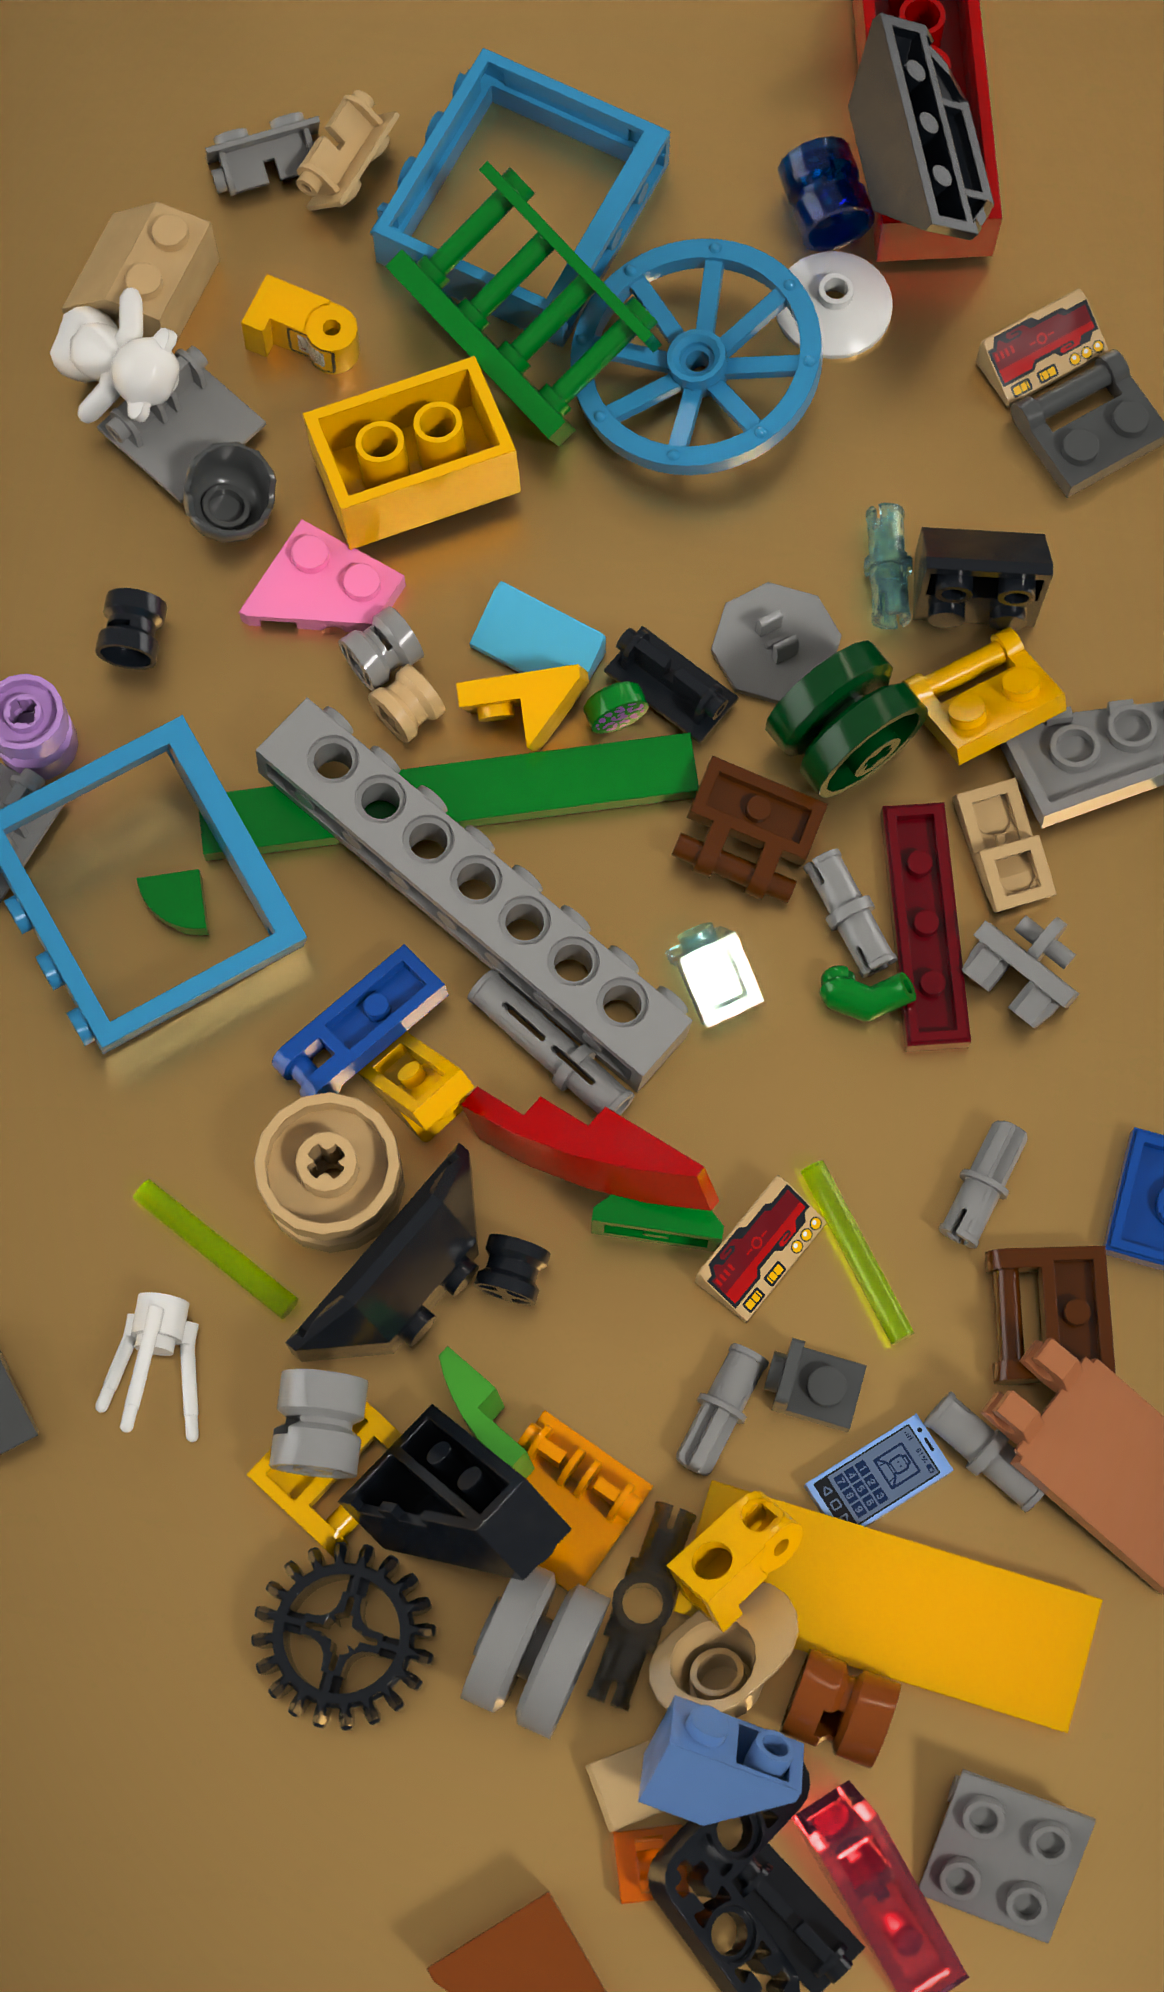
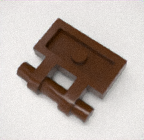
(757, 813)

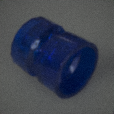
(826, 193)

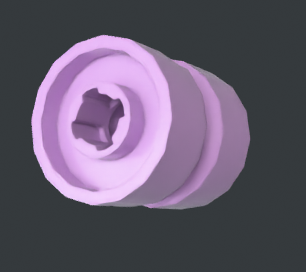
(35, 727)

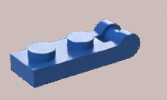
(361, 1023)

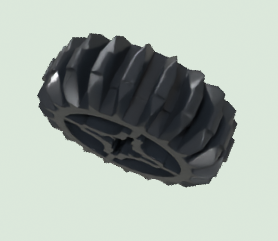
(288, 1620)

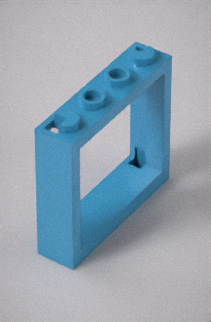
(554, 105)
(233, 839)

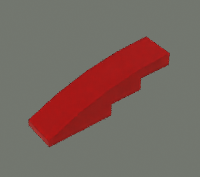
(601, 1156)

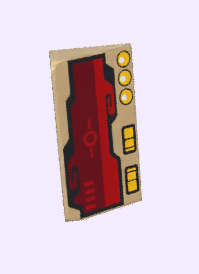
(1041, 348)
(760, 1249)

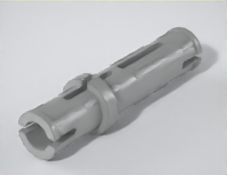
(497, 997)

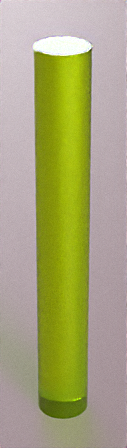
(215, 1248)
(857, 1252)

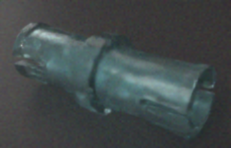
(888, 566)

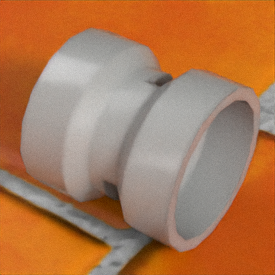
(381, 648)

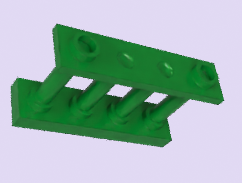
(469, 318)

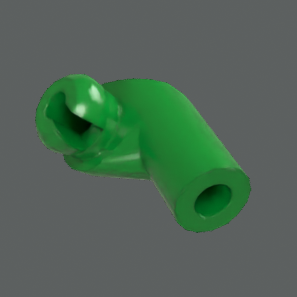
(861, 1001)

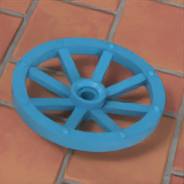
(702, 348)

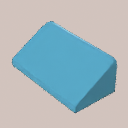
(534, 635)

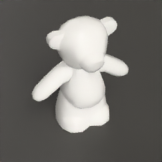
(120, 359)

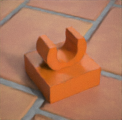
(634, 1855)

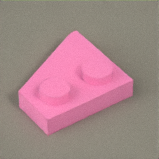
(322, 585)

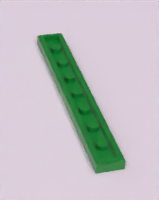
(496, 790)

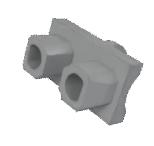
(998, 952)

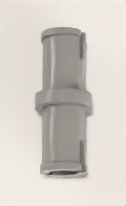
(850, 913)
(983, 1448)

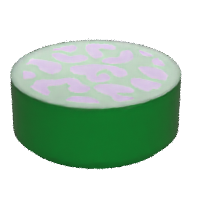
(615, 707)

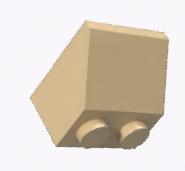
(157, 253)

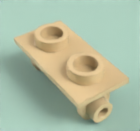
(334, 172)

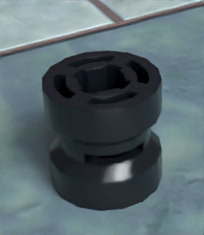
(131, 628)

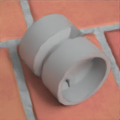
(319, 1423)

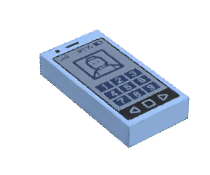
(880, 1475)

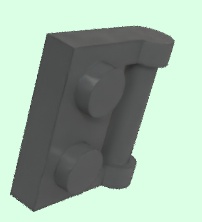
(1098, 440)

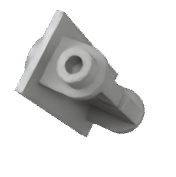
(244, 155)

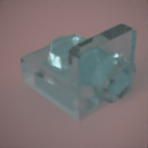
(715, 972)

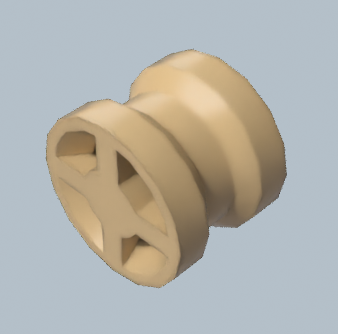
(406, 703)

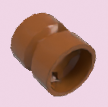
(840, 1708)

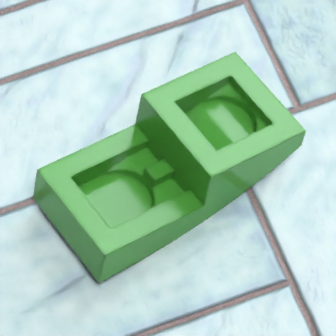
(479, 1406)

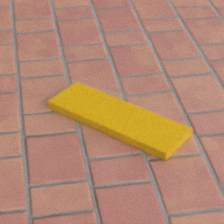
(930, 1615)

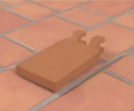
(1092, 1453)

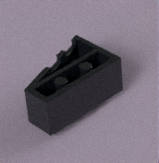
(454, 1502)

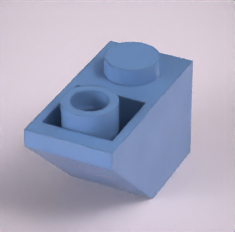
(717, 1765)

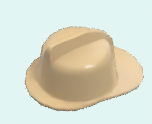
(728, 1666)

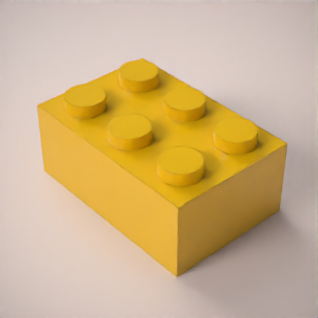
(413, 452)

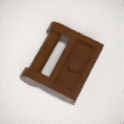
(1071, 1300)

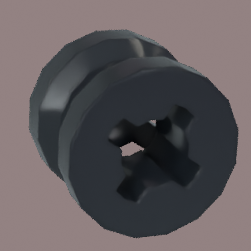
(512, 1269)

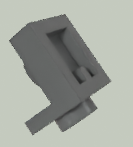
(815, 1386)

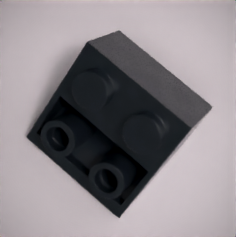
(980, 577)

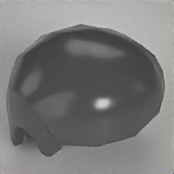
(229, 492)

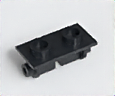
(671, 683)
(797, 1920)

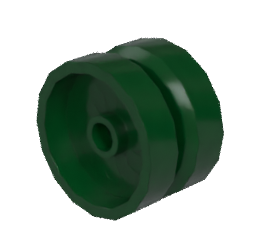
(846, 718)

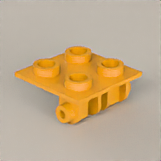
(587, 1490)

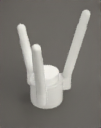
(154, 1330)

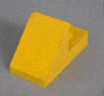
(542, 694)
(418, 1085)

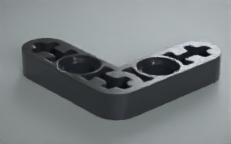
(712, 1877)

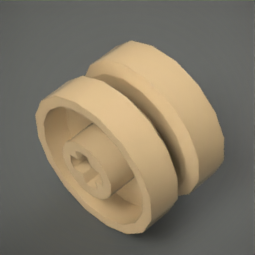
(322, 1135)

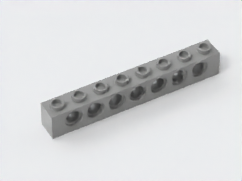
(320, 736)

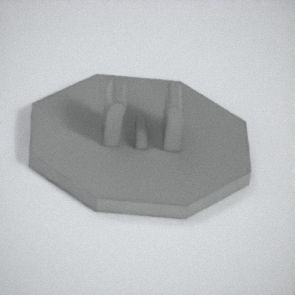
(773, 640)

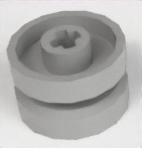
(530, 1646)

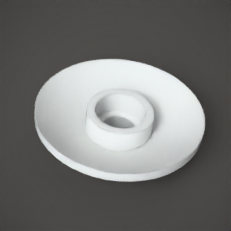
(846, 323)

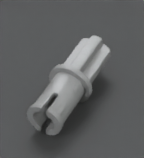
(984, 1183)
(721, 1409)

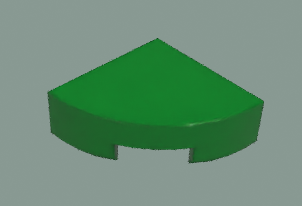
(177, 900)

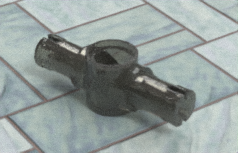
(630, 1640)

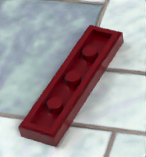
(925, 925)

